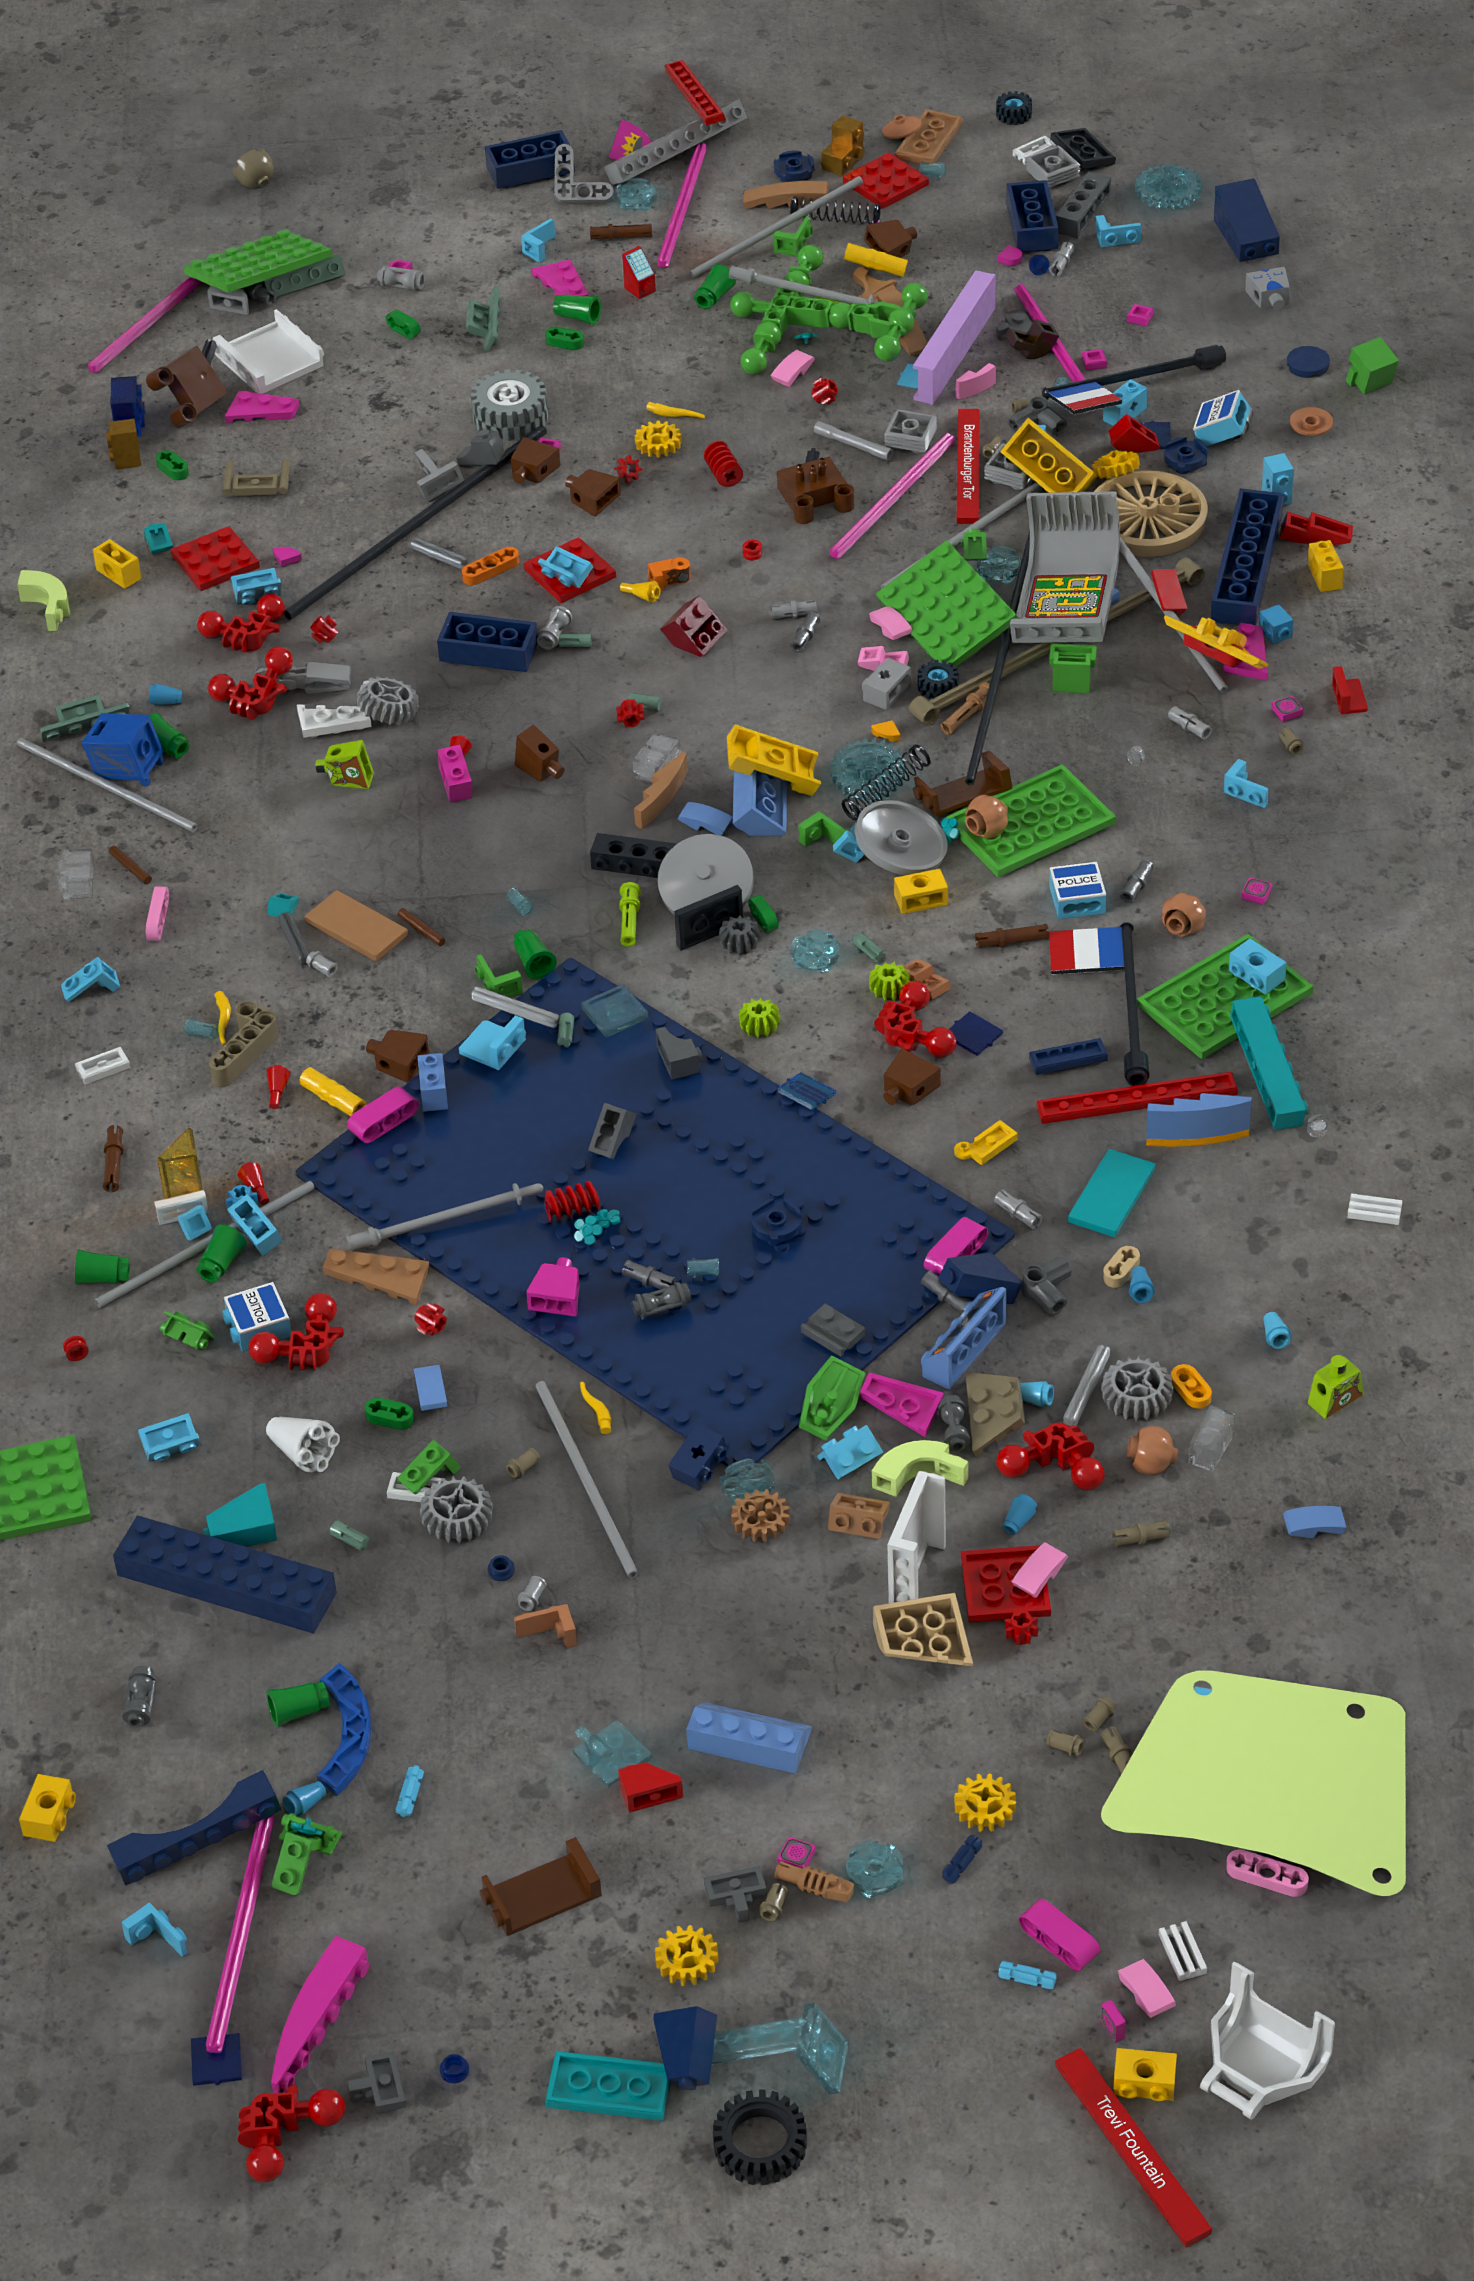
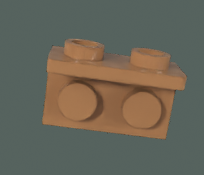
(857, 1515)

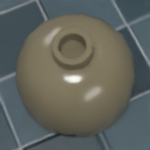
(254, 169)

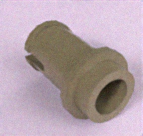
(1019, 405)
(990, 449)
(1293, 744)
(518, 1466)
(1104, 1708)
(1065, 1742)
(771, 1907)

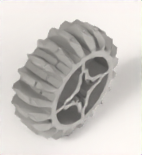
(387, 700)
(1137, 1394)
(456, 1509)

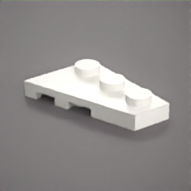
(328, 721)

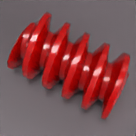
(723, 464)
(571, 1200)

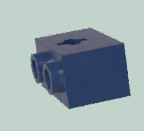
(698, 1457)

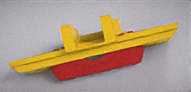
(1228, 647)

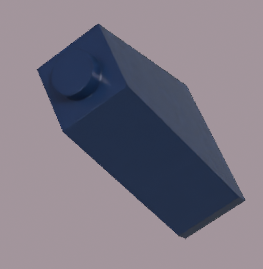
(978, 1274)
(686, 2045)

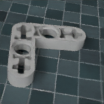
(573, 188)

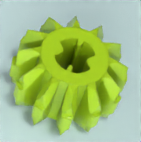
(888, 980)
(759, 1017)

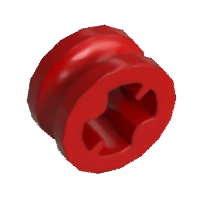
(752, 549)
(75, 1348)

